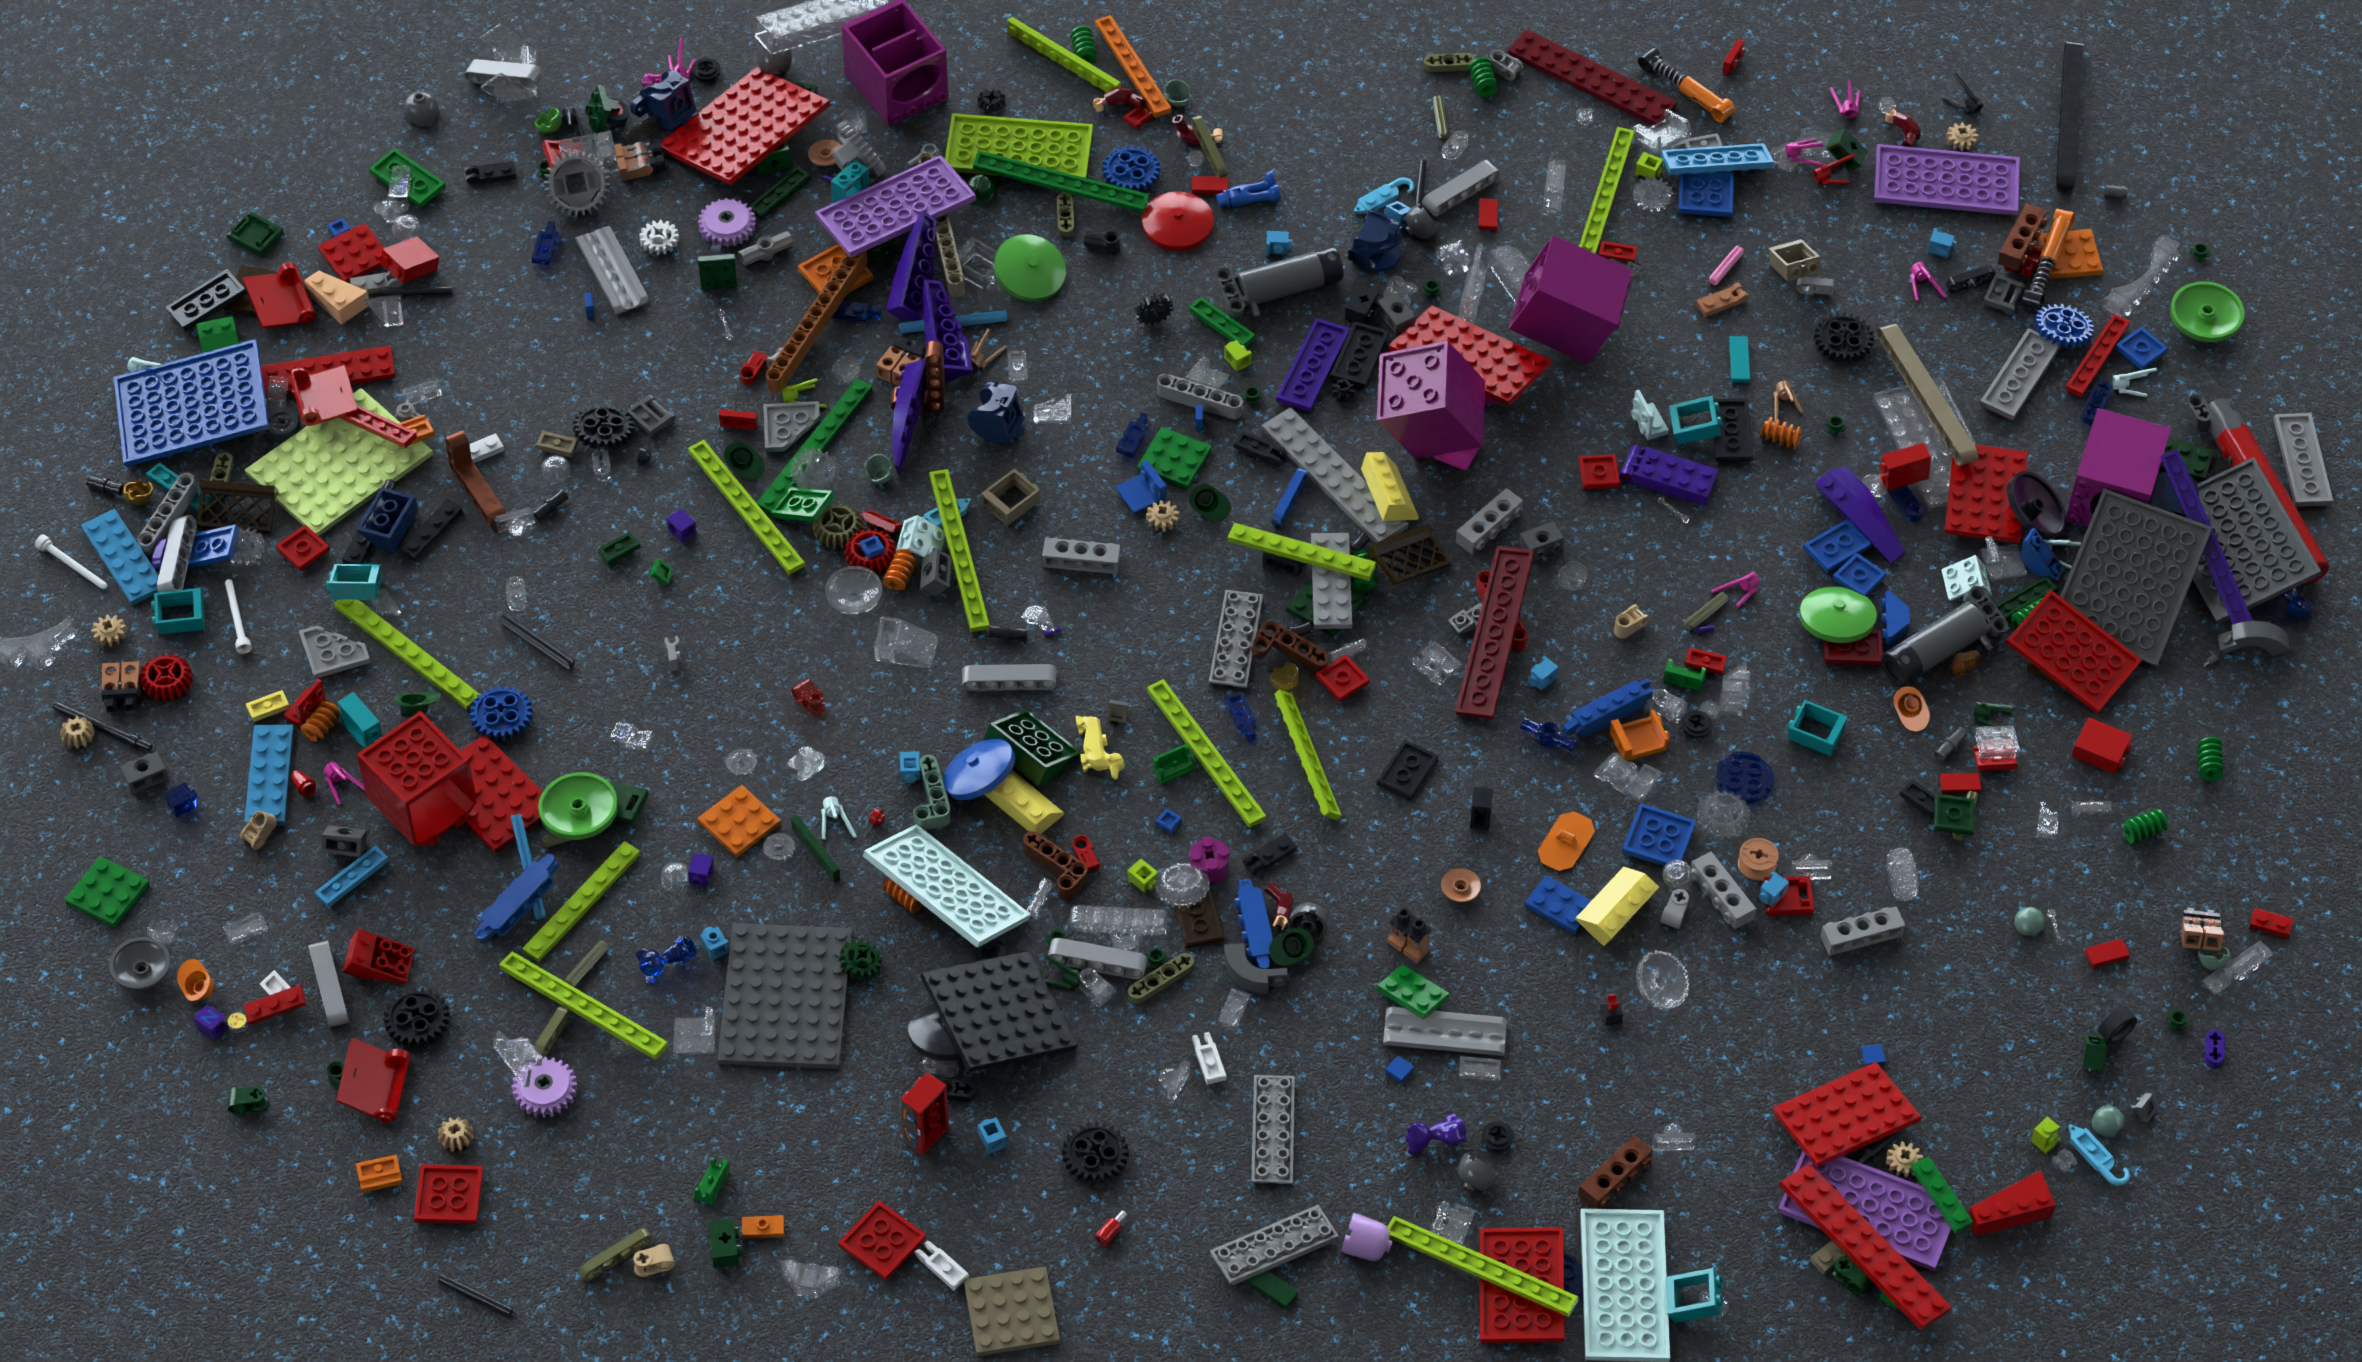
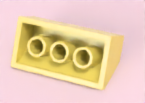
(1387, 488)
(1025, 804)
(1616, 904)

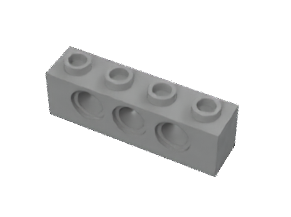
(1489, 521)
(1081, 555)
(1720, 880)
(1891, 928)

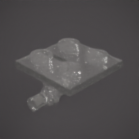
(2002, 561)
(695, 1034)

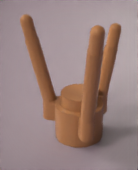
(977, 357)
(1784, 392)

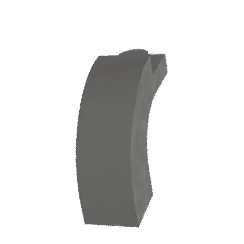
(2255, 633)
(1249, 976)

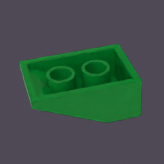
(217, 334)

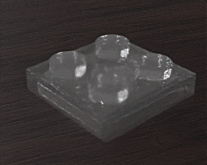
(1997, 742)

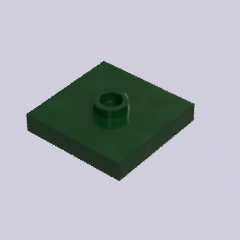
(1953, 815)

